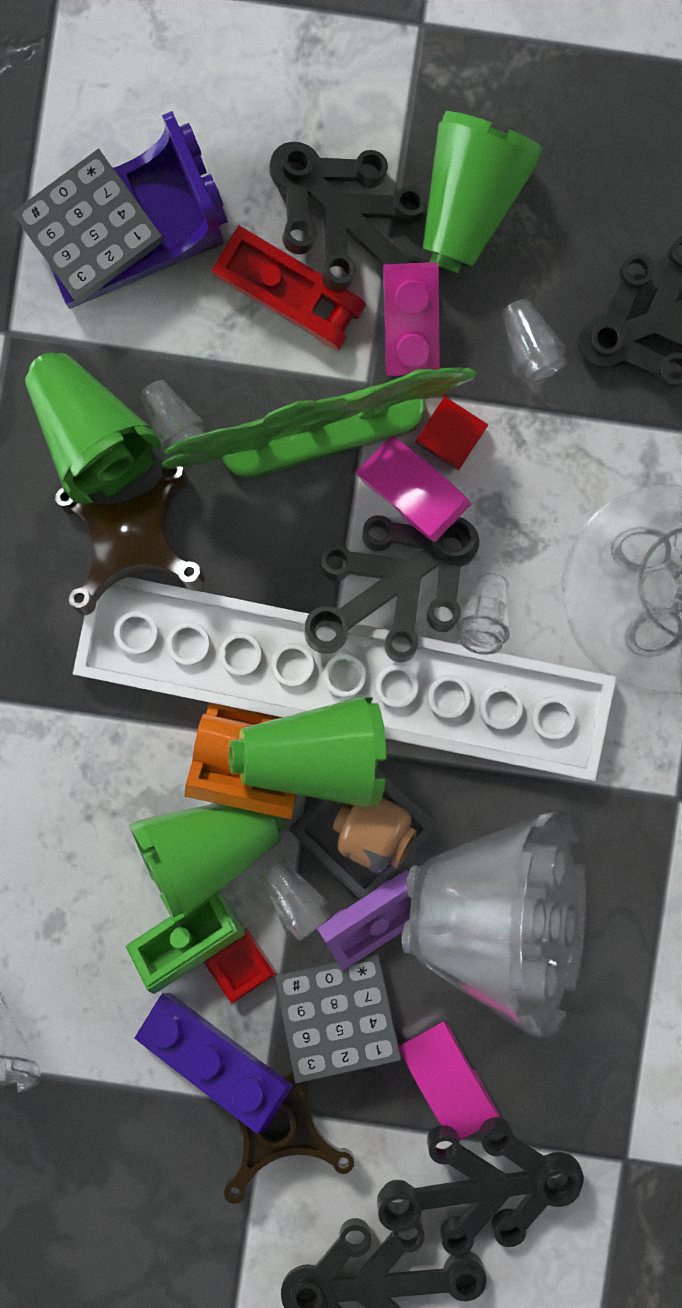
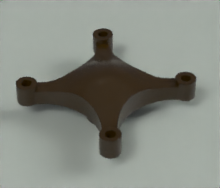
(130, 540)
(288, 1134)

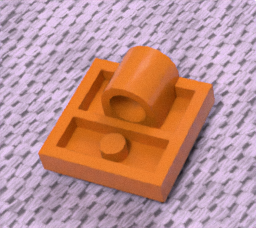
(210, 771)

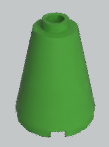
(473, 186)
(88, 429)
(316, 753)
(202, 851)

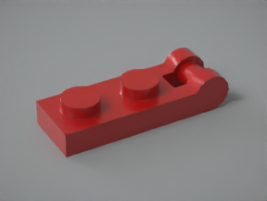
(286, 287)

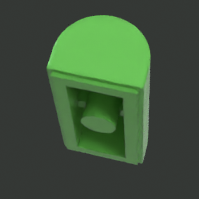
(179, 947)

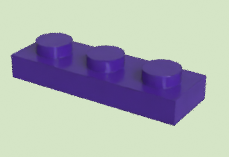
(213, 1062)

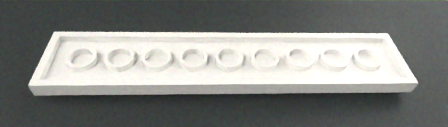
(261, 663)

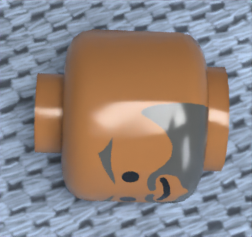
(374, 835)

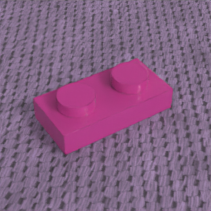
(411, 317)

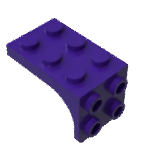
(175, 199)

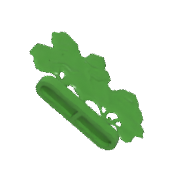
(320, 427)

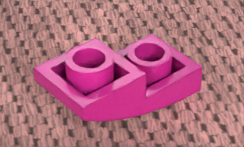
(413, 488)
(448, 1080)

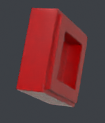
(451, 433)
(240, 967)

